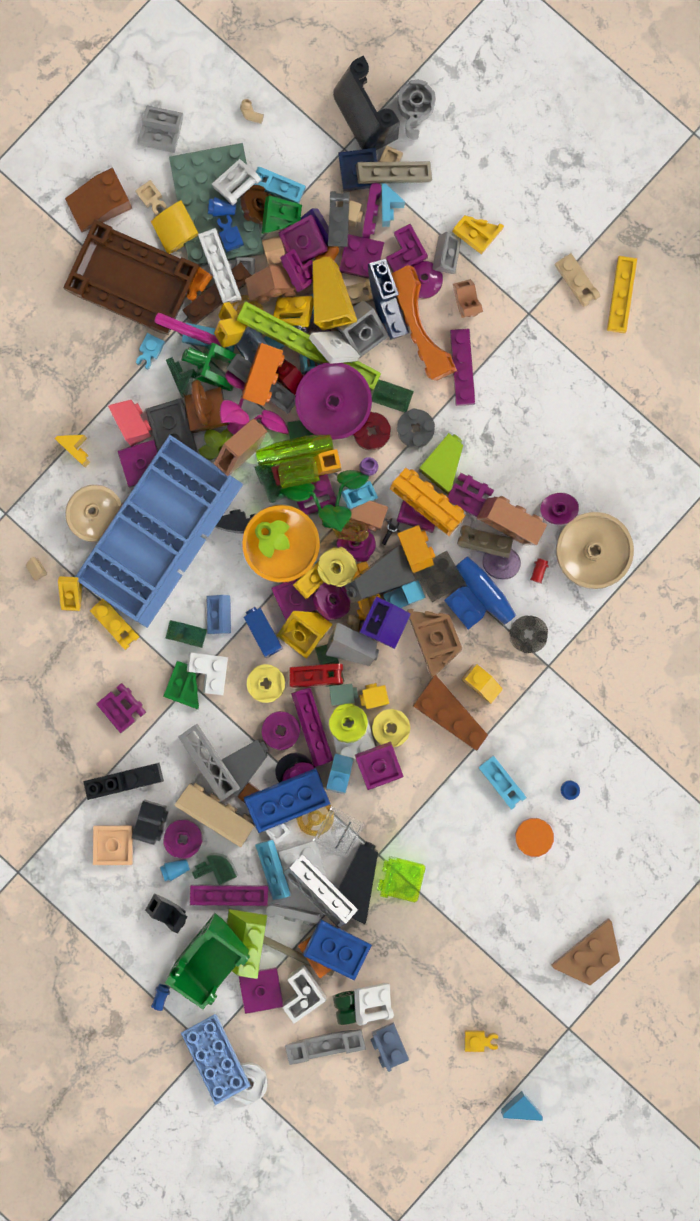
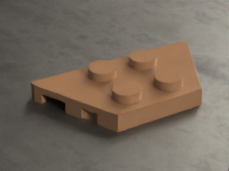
(436, 638)
(591, 956)

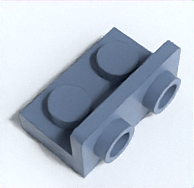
(390, 1046)

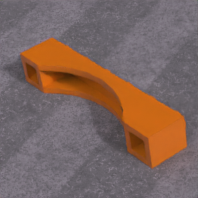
(437, 361)

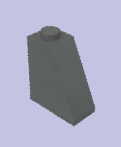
(245, 763)

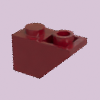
(289, 376)

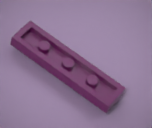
(463, 362)
(312, 727)
(229, 895)

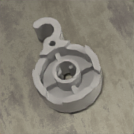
(415, 111)

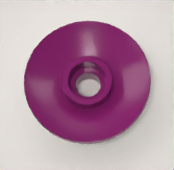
(434, 282)
(562, 503)

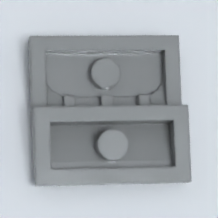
(160, 128)

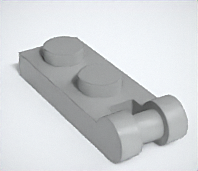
(292, 913)

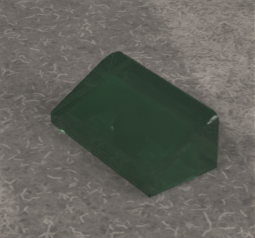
(392, 396)

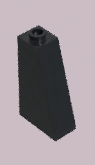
(359, 879)

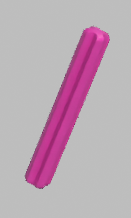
(186, 329)

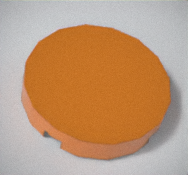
(534, 837)

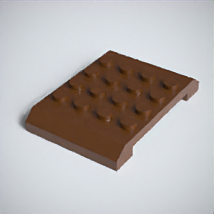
(130, 277)

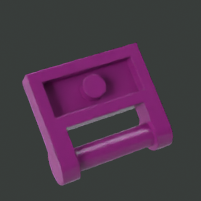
(321, 489)

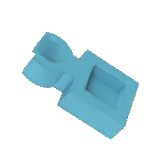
(150, 348)

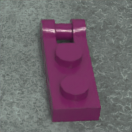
(372, 210)

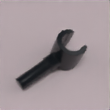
(391, 529)

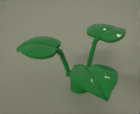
(331, 516)

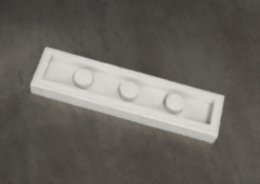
(219, 266)

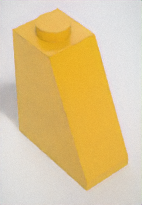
(482, 683)

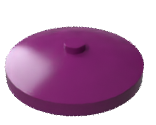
(333, 400)

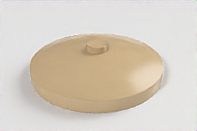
(595, 550)

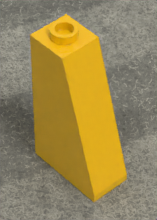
(330, 296)

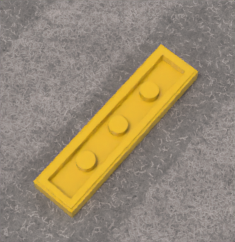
(622, 294)

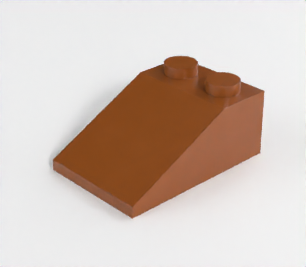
(98, 200)

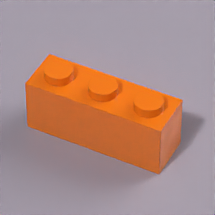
(262, 374)

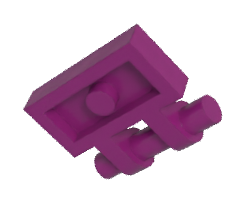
(466, 499)
(115, 710)

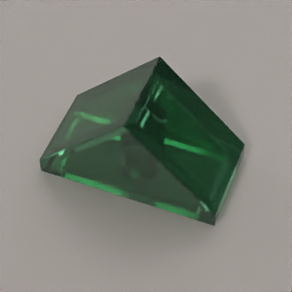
(186, 633)

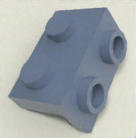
(249, 343)

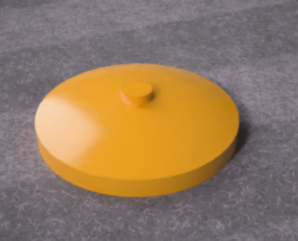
(288, 563)

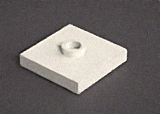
(334, 347)

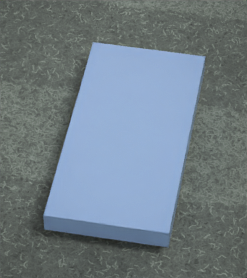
(215, 1059)

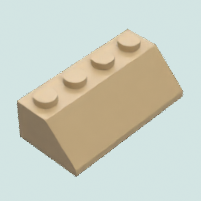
(215, 814)

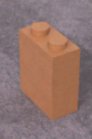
(240, 447)

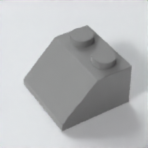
(365, 332)

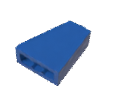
(262, 632)

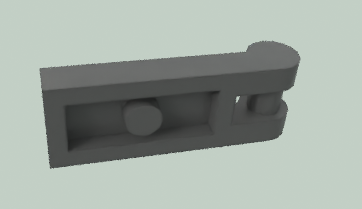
(338, 220)

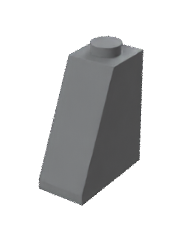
(351, 646)

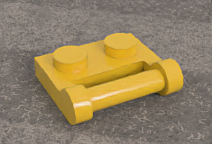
(294, 307)

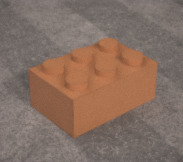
(512, 520)

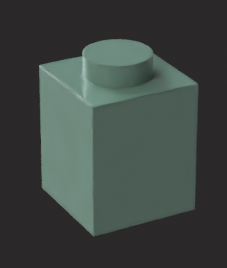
(343, 694)

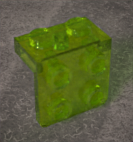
(401, 879)

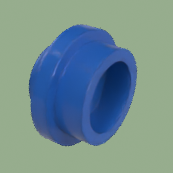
(570, 790)

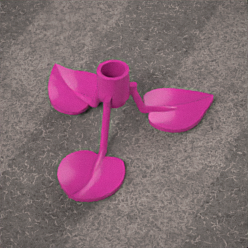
(238, 418)

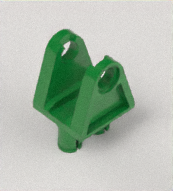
(202, 361)

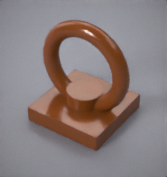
(204, 408)

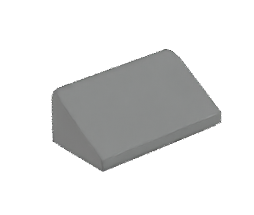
(446, 253)

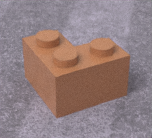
(269, 283)

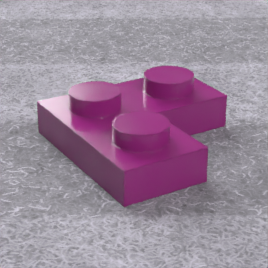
(411, 249)
(300, 274)

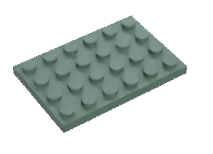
(193, 182)

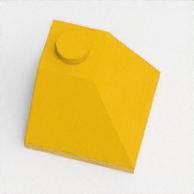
(304, 631)

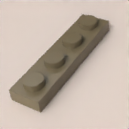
(394, 172)

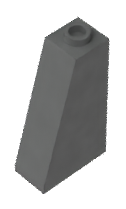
(382, 576)

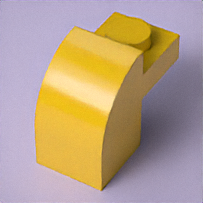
(229, 330)

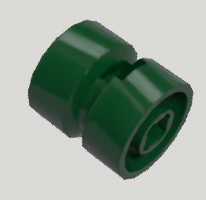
(346, 1007)

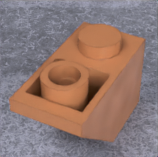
(370, 514)

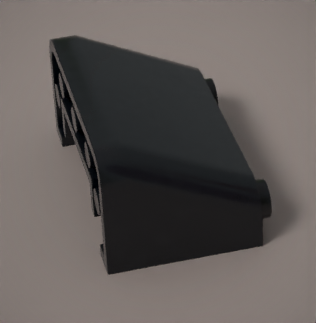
(368, 126)

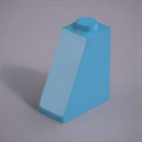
(339, 774)

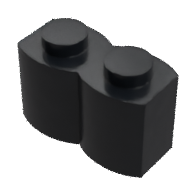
(149, 822)

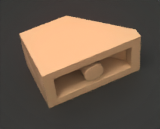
(273, 250)

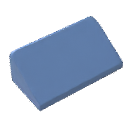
(218, 614)

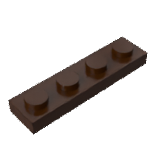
(211, 299)

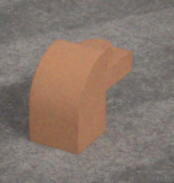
(467, 299)

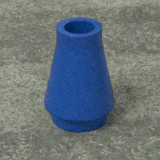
(219, 207)

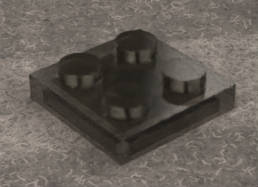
(441, 577)

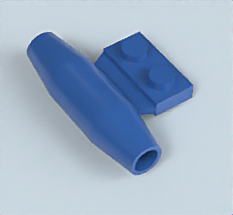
(478, 596)

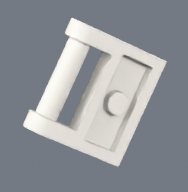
(233, 178)
(372, 997)

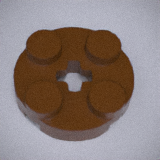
(248, 203)

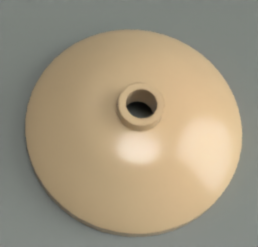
(91, 525)

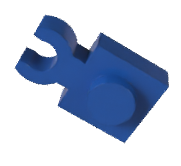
(230, 236)

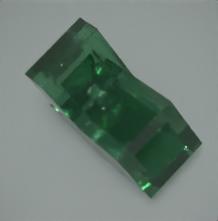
(220, 865)

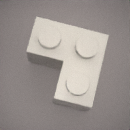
(307, 995)

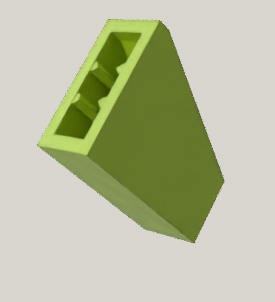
(443, 463)

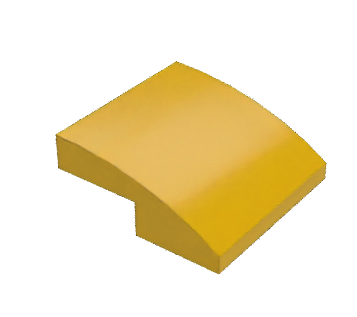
(174, 227)

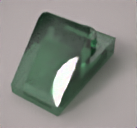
(183, 380)

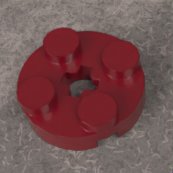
(374, 441)

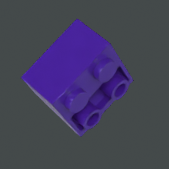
(385, 623)

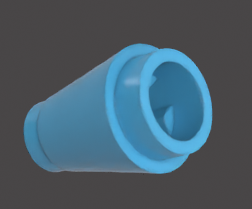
(174, 869)

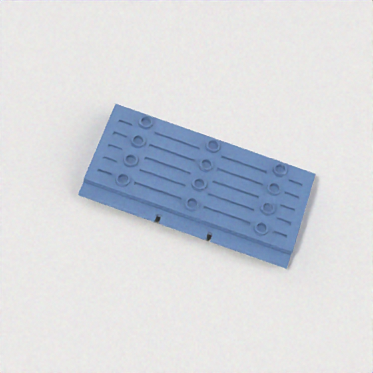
(158, 531)

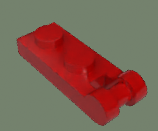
(315, 675)

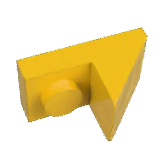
(71, 444)
(70, 593)

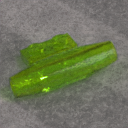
(295, 458)

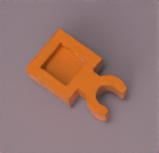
(199, 283)

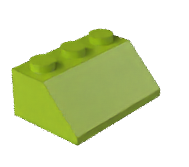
(251, 931)

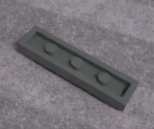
(280, 396)

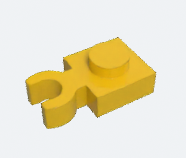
(476, 1041)

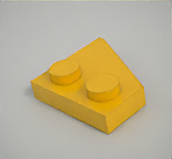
(477, 232)

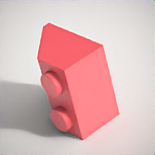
(130, 421)

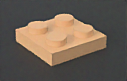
(112, 845)

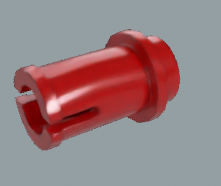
(539, 570)

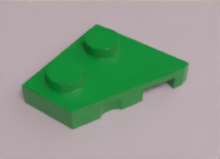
(279, 214)
(182, 686)

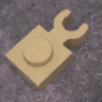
(150, 196)

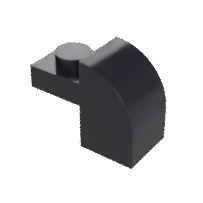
(167, 912)

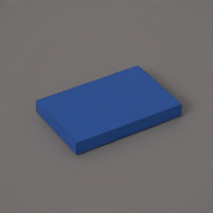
(337, 949)

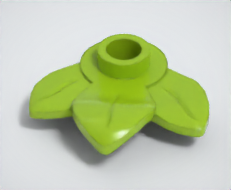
(214, 443)
(275, 539)

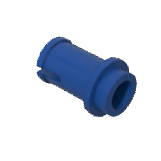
(160, 997)

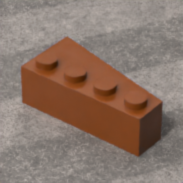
(449, 713)

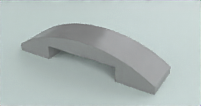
(325, 1045)

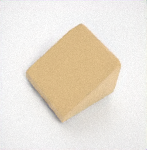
(36, 568)

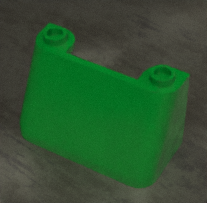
(207, 962)

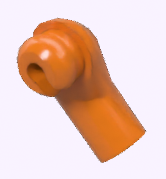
(332, 252)

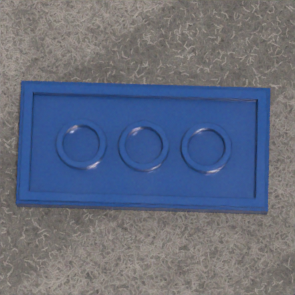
(287, 800)

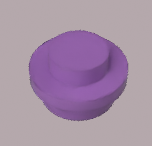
(368, 466)

